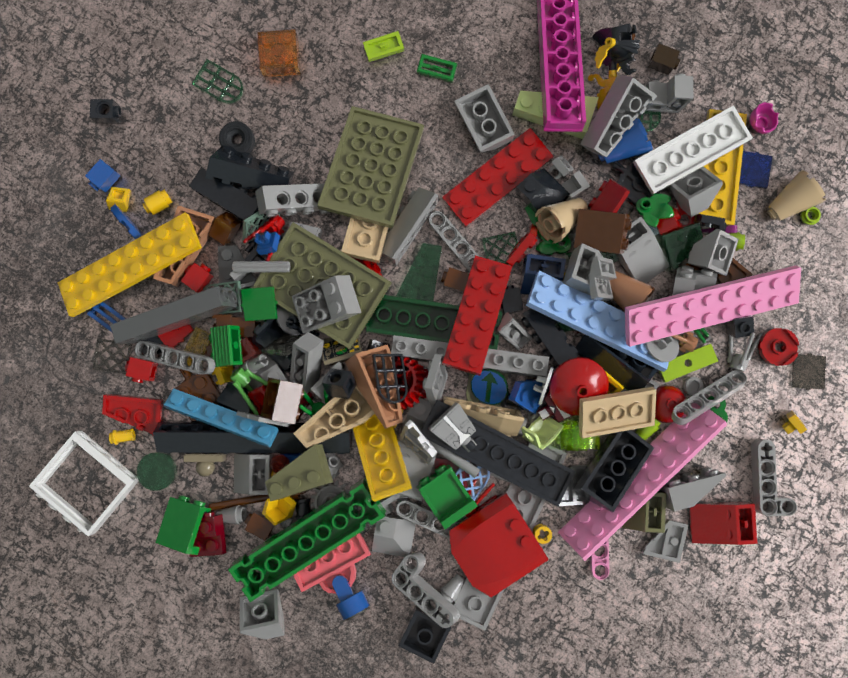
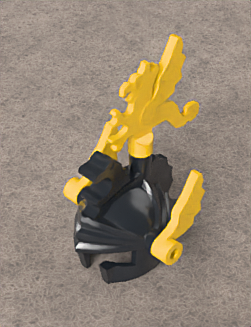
(615, 52)

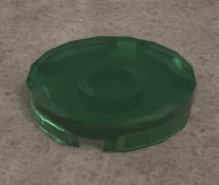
(156, 471)

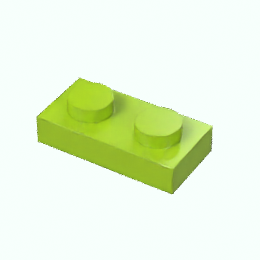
(383, 46)

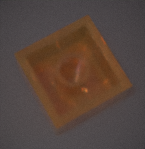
(279, 53)

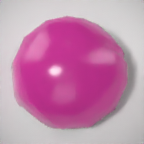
(763, 118)

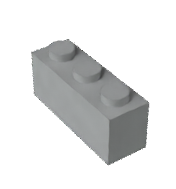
(306, 361)

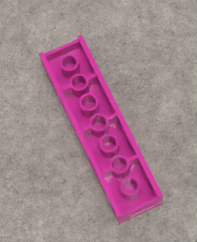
(561, 66)

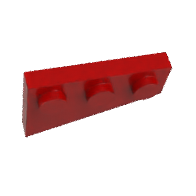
(135, 411)

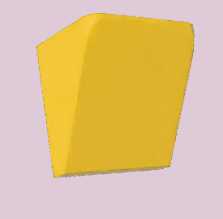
(120, 197)

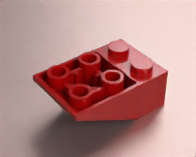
(723, 523)

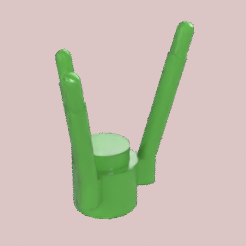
(241, 379)

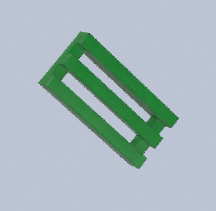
(453, 65)

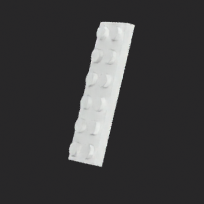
(692, 150)

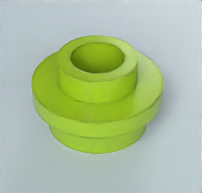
(815, 212)

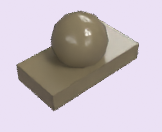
(205, 462)

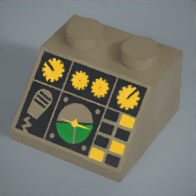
(335, 352)

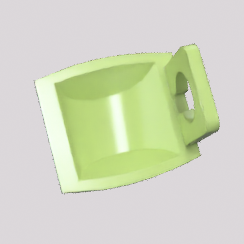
(542, 432)

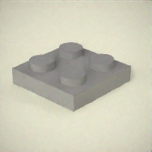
(436, 380)

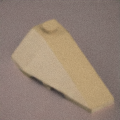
(499, 418)
(334, 419)

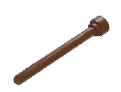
(243, 501)

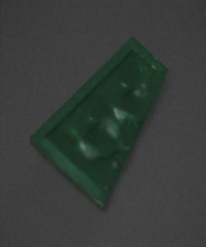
(422, 276)

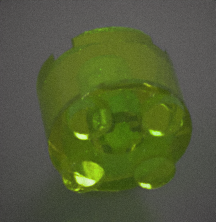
(572, 441)

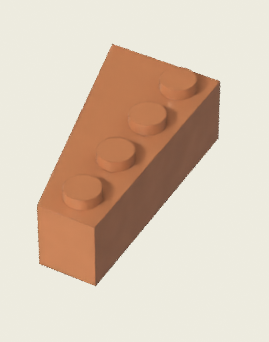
(202, 224)

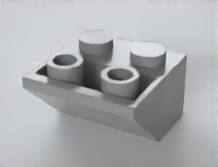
(579, 268)
(251, 473)

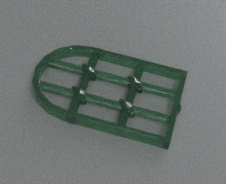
(216, 76)

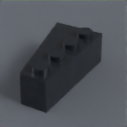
(245, 169)
(226, 196)
(549, 337)

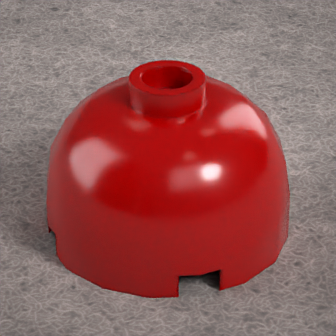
(666, 399)

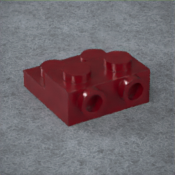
(211, 535)

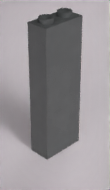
(174, 315)

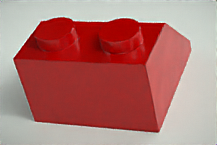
(610, 198)

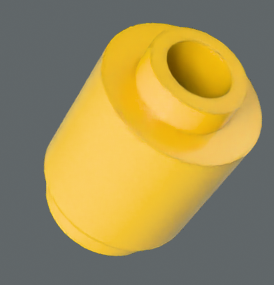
(157, 202)

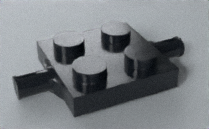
(632, 180)

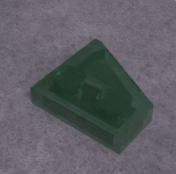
(680, 243)

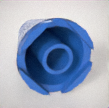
(633, 143)

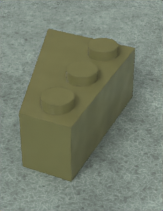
(301, 475)

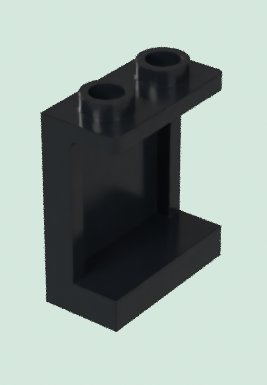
(268, 333)

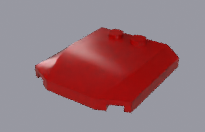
(495, 546)

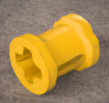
(548, 534)

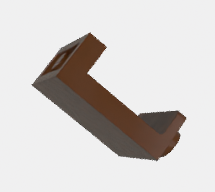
(603, 230)

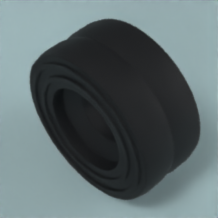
(237, 128)

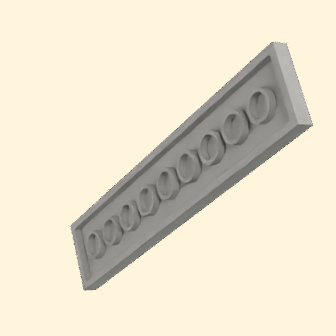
(473, 604)

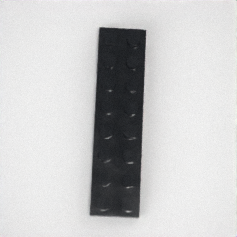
(508, 459)

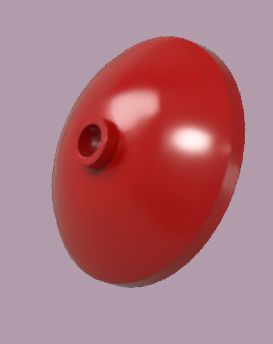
(572, 377)

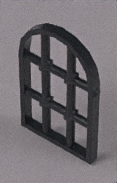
(385, 371)

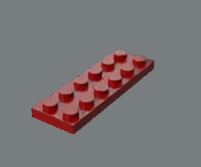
(497, 177)
(477, 315)

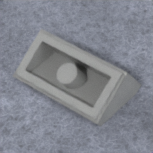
(513, 332)

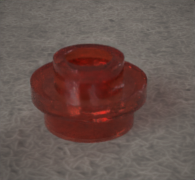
(275, 466)

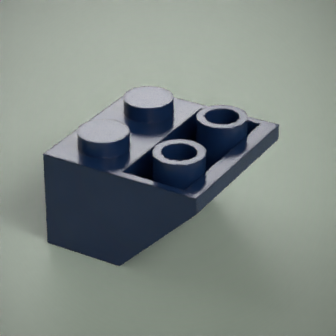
(535, 263)

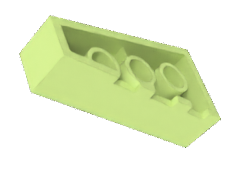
(530, 109)

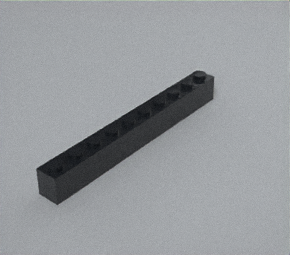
(206, 439)

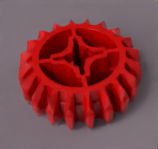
(415, 378)

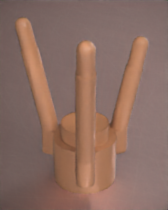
(686, 341)

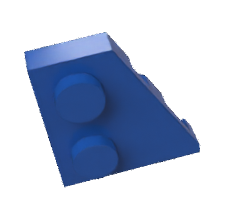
(525, 395)

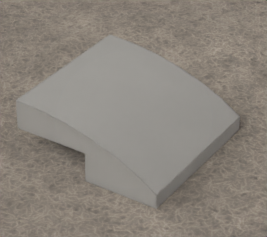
(601, 273)

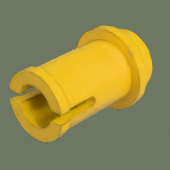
(116, 437)

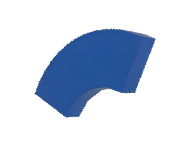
(125, 220)

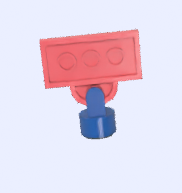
(337, 574)

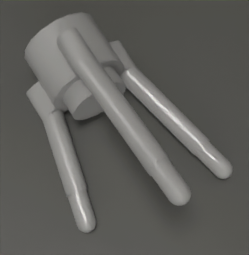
(740, 362)

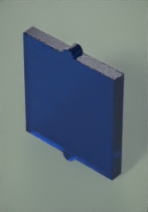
(755, 169)

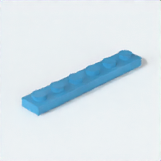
(221, 417)

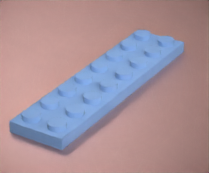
(586, 316)

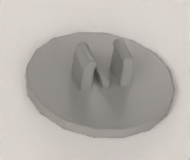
(663, 349)

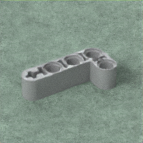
(770, 477)
(408, 588)

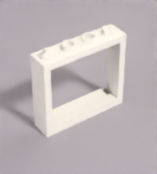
(56, 502)

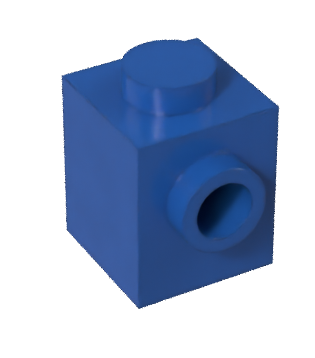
(102, 176)

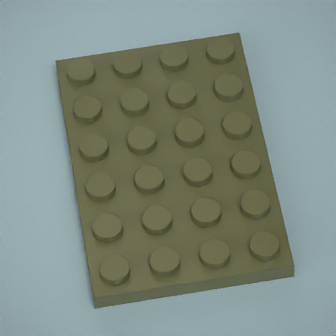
(371, 167)
(315, 261)

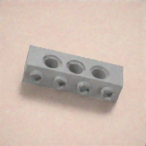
(269, 205)

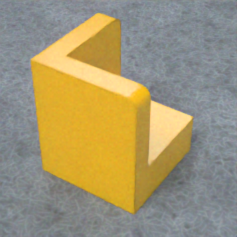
(279, 510)

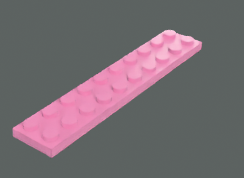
(711, 305)
(671, 452)

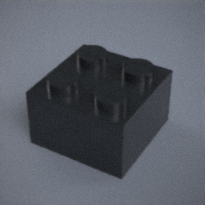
(423, 636)

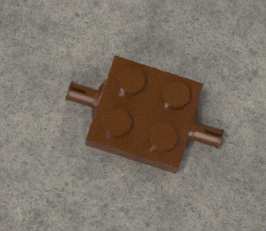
(199, 386)

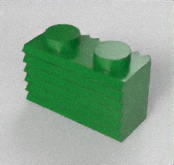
(226, 345)

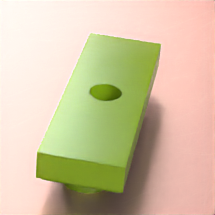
(697, 359)

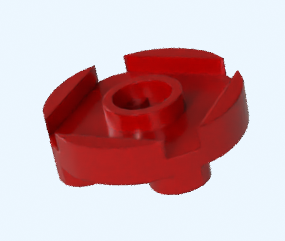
(789, 346)

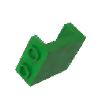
(446, 496)
(181, 524)

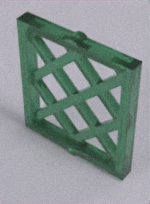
(487, 253)

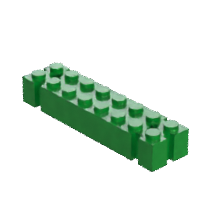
(306, 540)

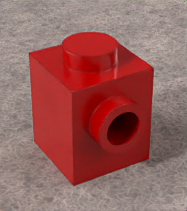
(670, 224)
(197, 277)
(141, 369)

